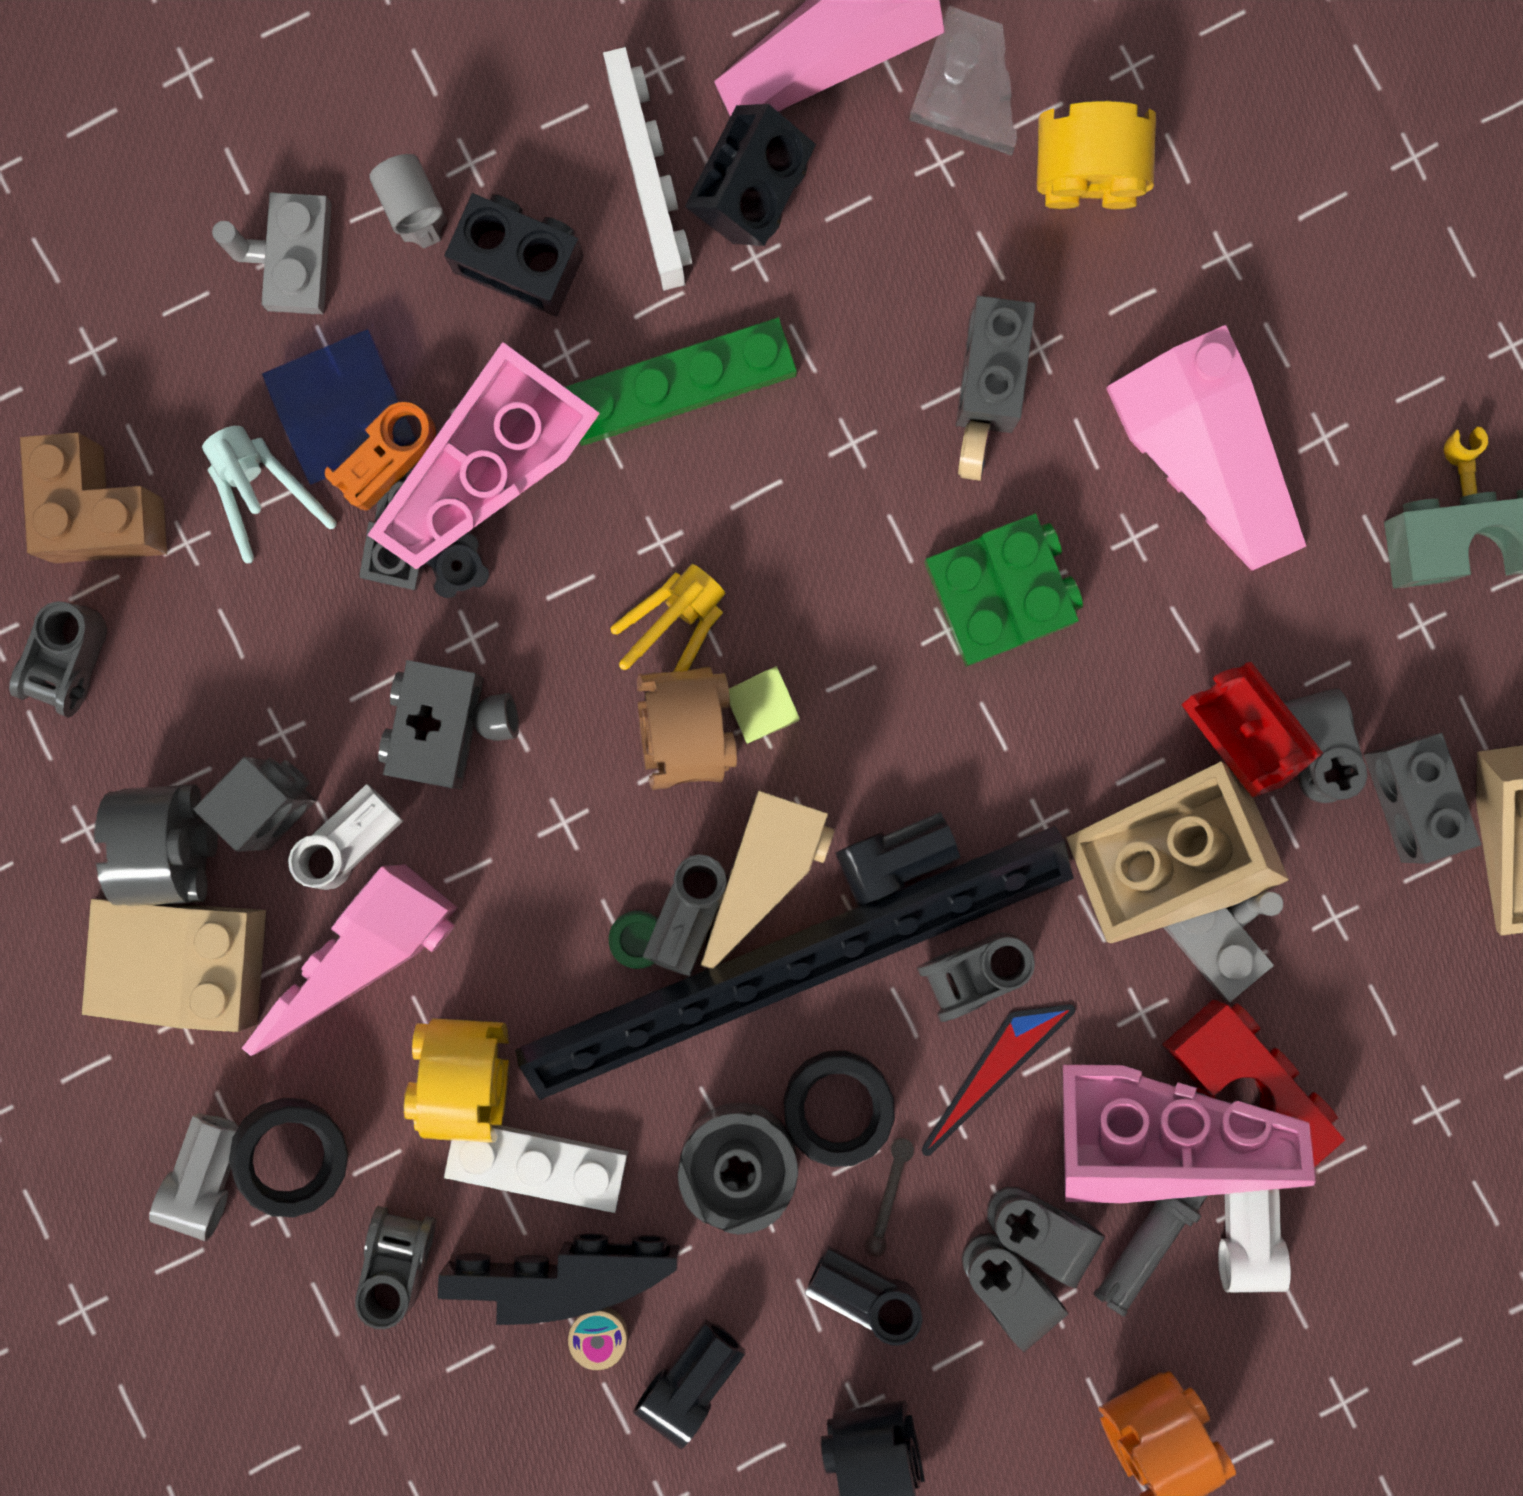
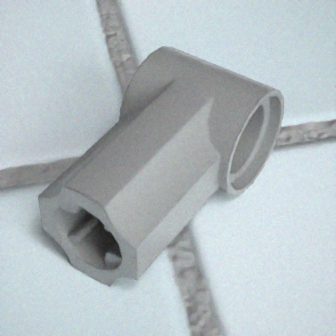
(409, 199)
(194, 1193)

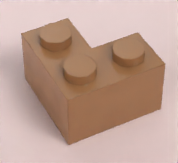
(74, 514)

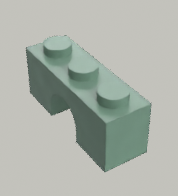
(1433, 542)

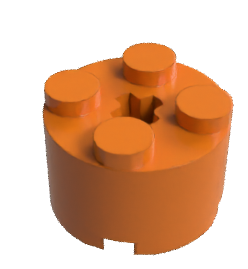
(1163, 1439)

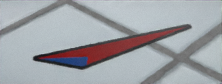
(1010, 1048)

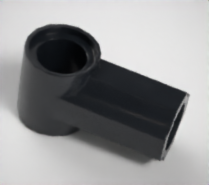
(885, 862)
(861, 1292)
(681, 1397)

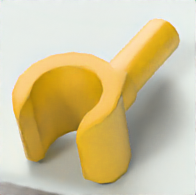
(1465, 458)

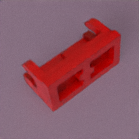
(1252, 729)

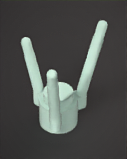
(235, 464)

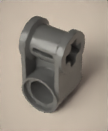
(58, 662)
(1331, 726)
(974, 976)
(1049, 1238)
(393, 1255)
(1014, 1294)

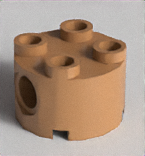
(685, 727)

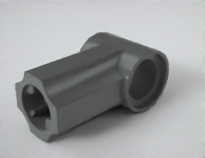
(685, 919)

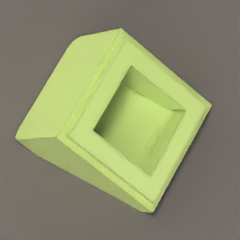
(762, 705)

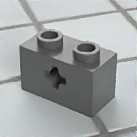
(445, 753)

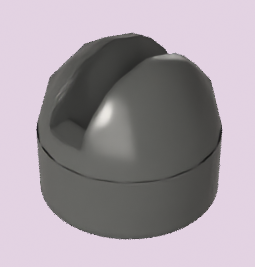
(497, 718)

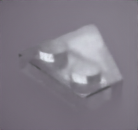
(968, 84)

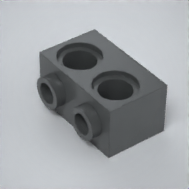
(995, 363)
(1422, 799)
(256, 803)

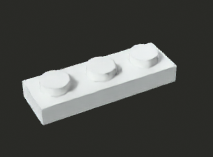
(541, 1167)

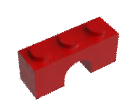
(1223, 1047)

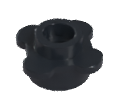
(470, 574)

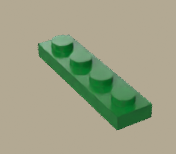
(686, 379)

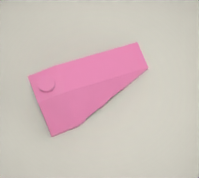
(824, 46)
(1209, 436)
(491, 449)
(377, 933)
(1164, 1141)

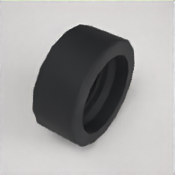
(839, 1153)
(314, 1193)

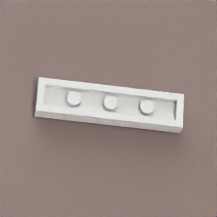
(643, 145)

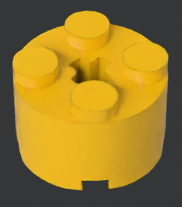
(1096, 154)
(458, 1080)

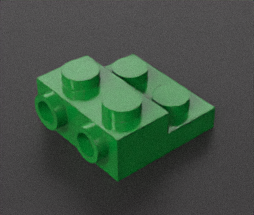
(1004, 589)

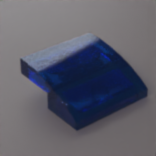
(332, 399)

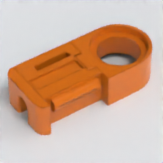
(379, 460)

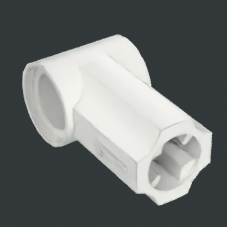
(349, 837)
(1253, 1252)

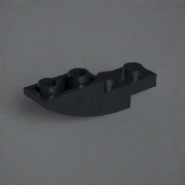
(587, 1278)

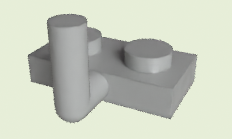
(291, 254)
(1222, 946)

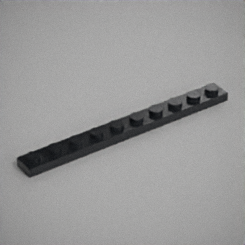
(795, 963)

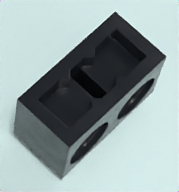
(742, 170)
(507, 265)

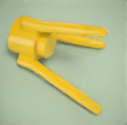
(689, 597)

